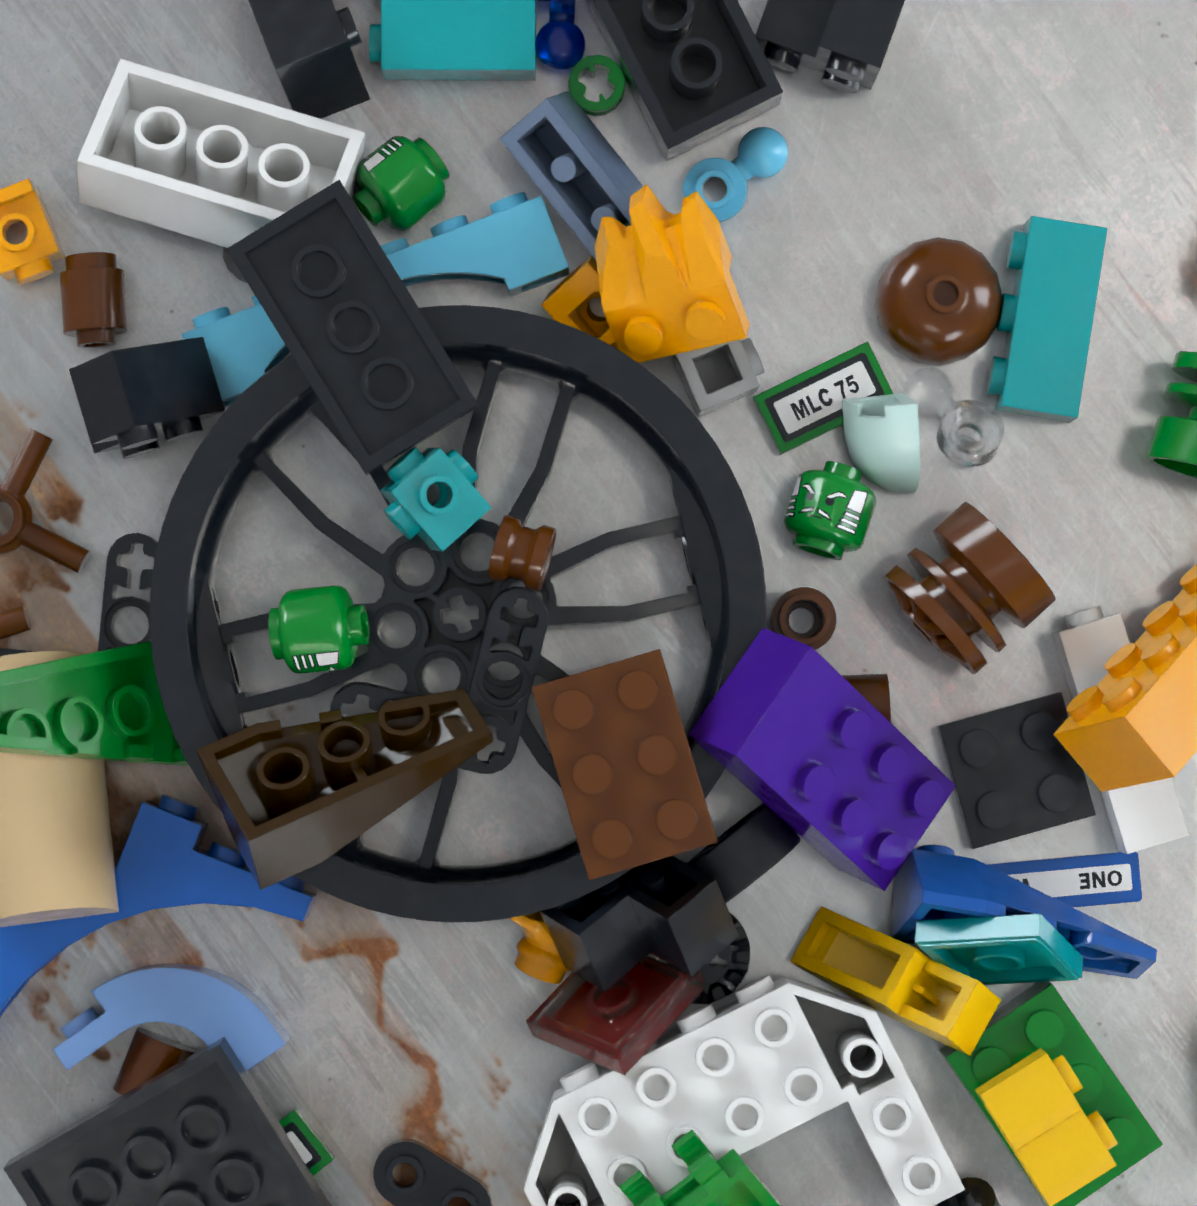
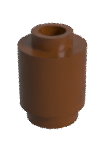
(93, 299)
(816, 604)

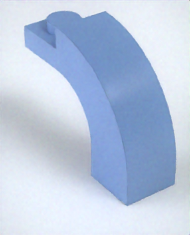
(179, 995)

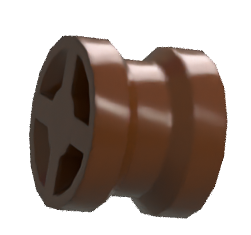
(522, 553)

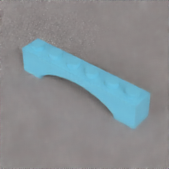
(505, 248)

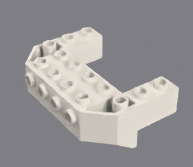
(738, 1083)

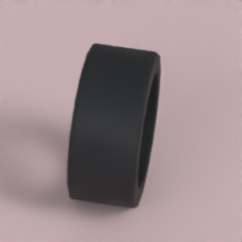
(746, 851)

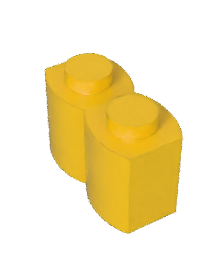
(1047, 1126)

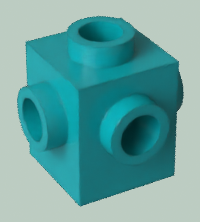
(456, 499)

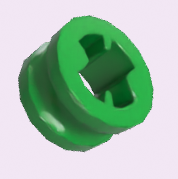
(614, 81)

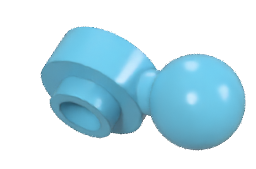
(760, 155)

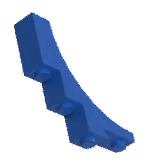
(155, 871)

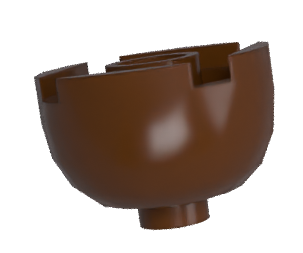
(938, 301)

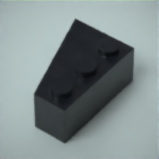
(312, 53)

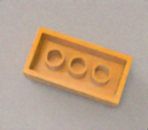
(1144, 711)

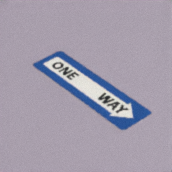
(1081, 879)

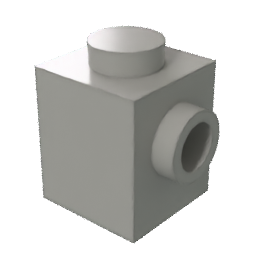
(719, 374)

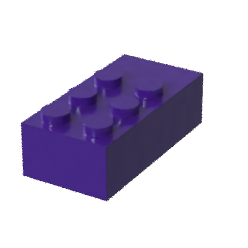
(822, 758)

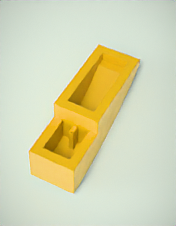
(896, 980)

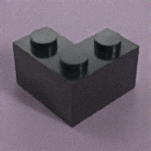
(830, 36)
(146, 394)
(648, 910)

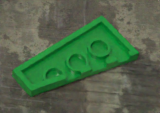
(88, 709)

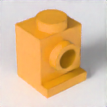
(41, 248)
(571, 302)

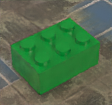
(1044, 1021)

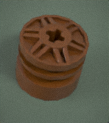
(969, 588)

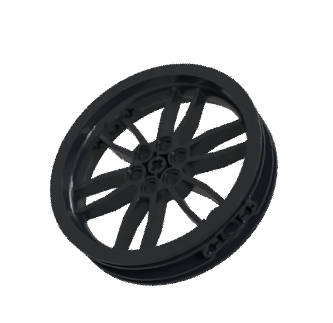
(195, 651)

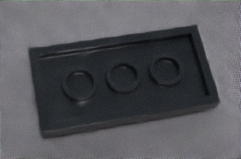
(352, 327)

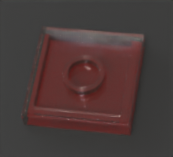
(616, 1023)

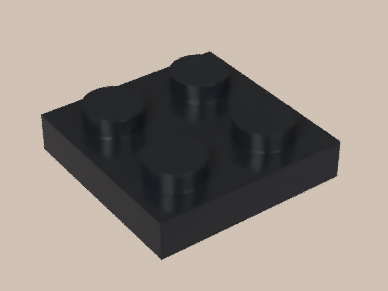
(1014, 771)

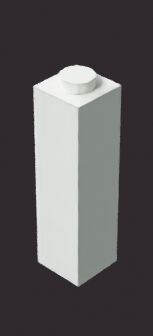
(1138, 813)

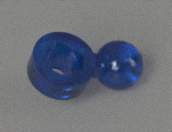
(560, 40)

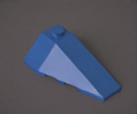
(947, 886)

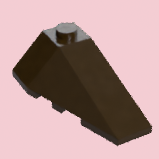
(321, 784)

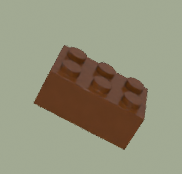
(624, 764)

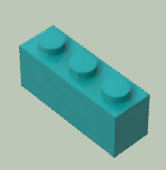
(1047, 318)

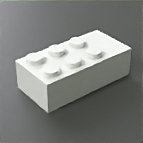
(206, 156)

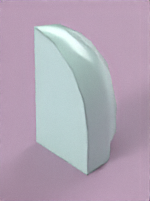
(884, 440)

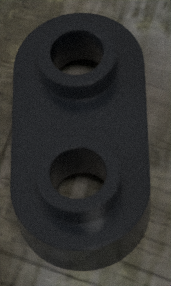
(436, 1179)

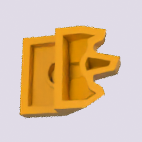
(667, 279)

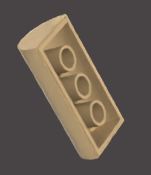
(53, 831)

